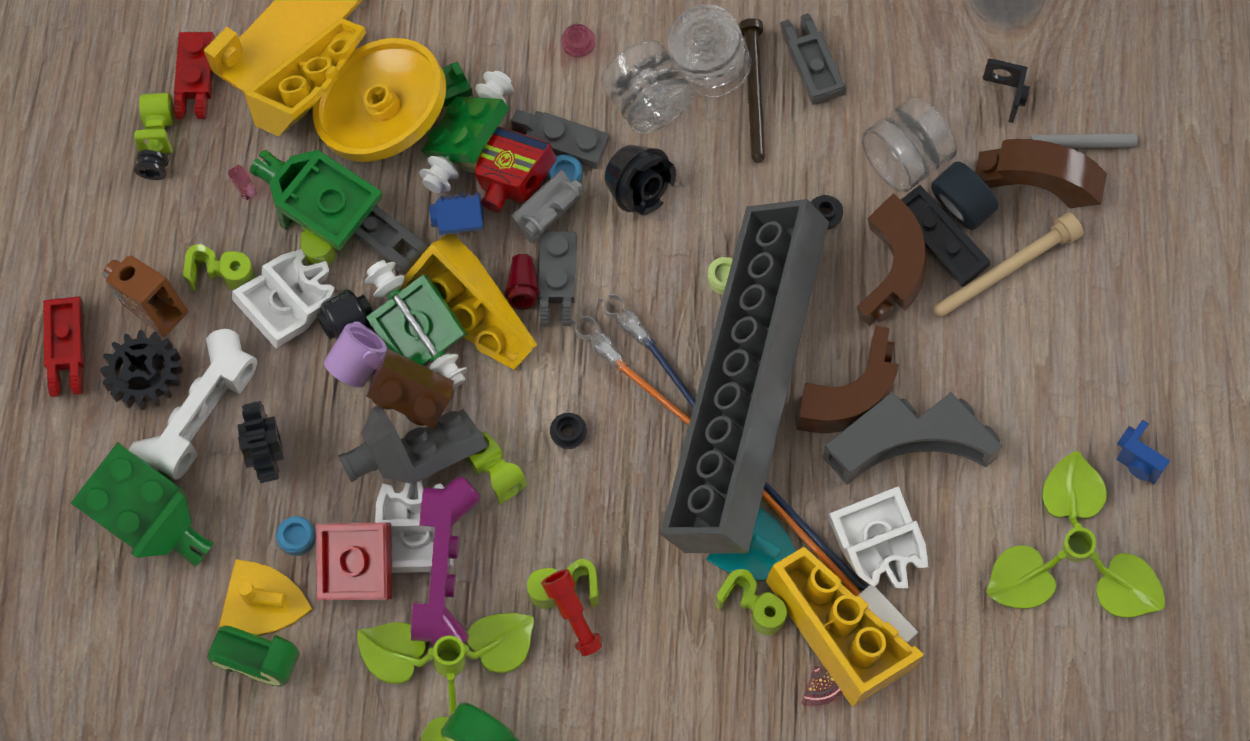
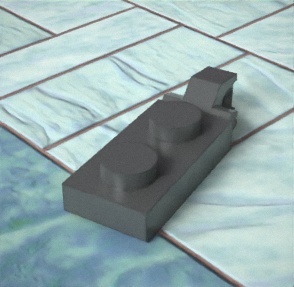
(563, 135)

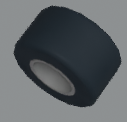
(964, 195)

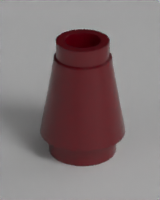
(522, 283)

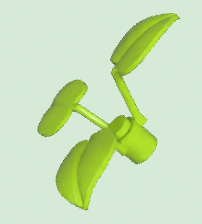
(1023, 580)
(497, 639)

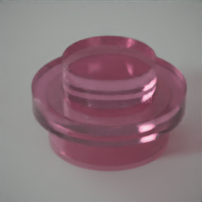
(578, 40)

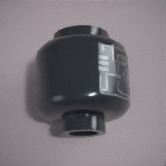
(342, 310)

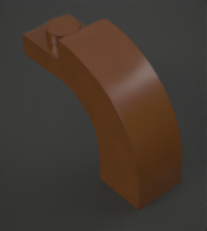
(1044, 165)
(903, 235)
(836, 408)

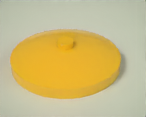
(381, 100)

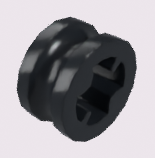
(151, 165)

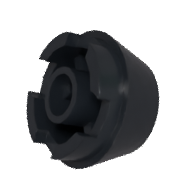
(639, 178)

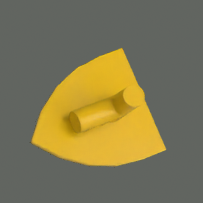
(262, 599)

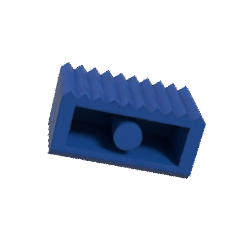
(457, 213)

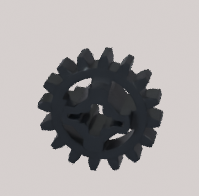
(135, 384)
(260, 442)

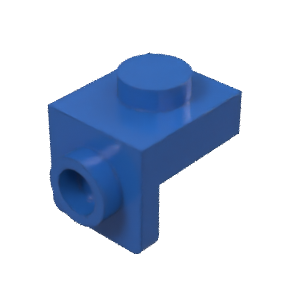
(1139, 458)

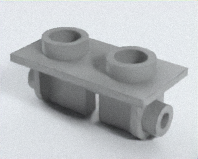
(547, 205)

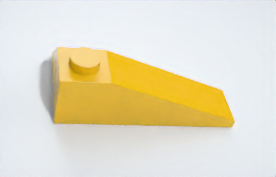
(301, 80)
(474, 300)

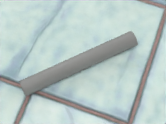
(1091, 140)

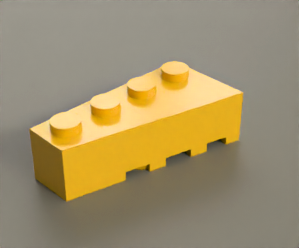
(840, 627)

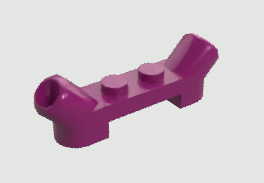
(442, 510)

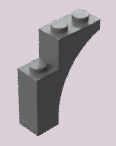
(895, 430)

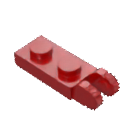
(192, 73)
(63, 343)

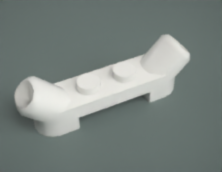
(229, 369)

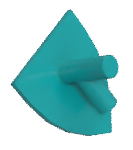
(768, 546)

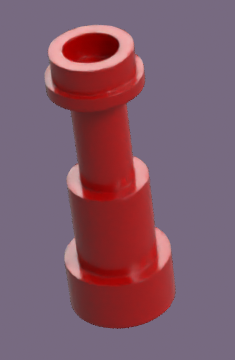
(561, 588)

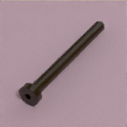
(751, 30)

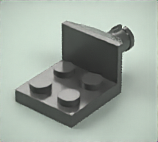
(416, 455)

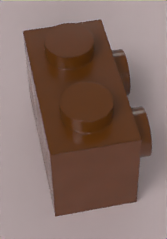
(410, 389)

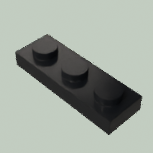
(945, 238)

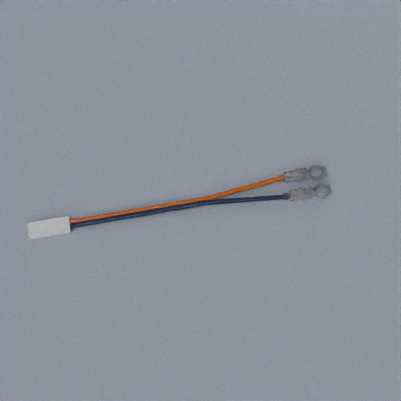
(631, 325)

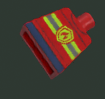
(512, 167)

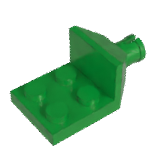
(317, 194)
(141, 507)

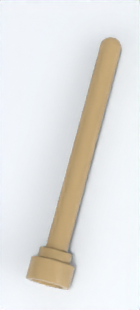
(1065, 230)

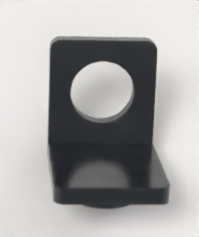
(1016, 80)

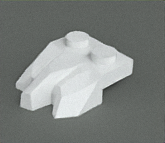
(284, 296)
(880, 538)
(410, 542)

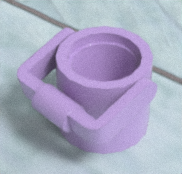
(355, 354)

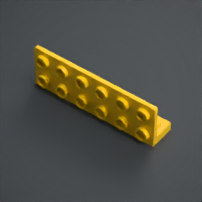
(272, 39)

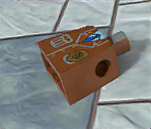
(135, 284)

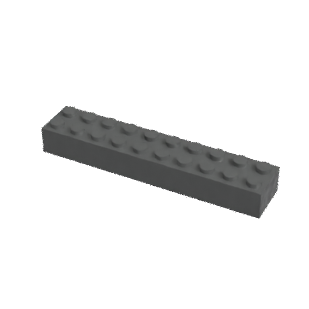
(745, 379)

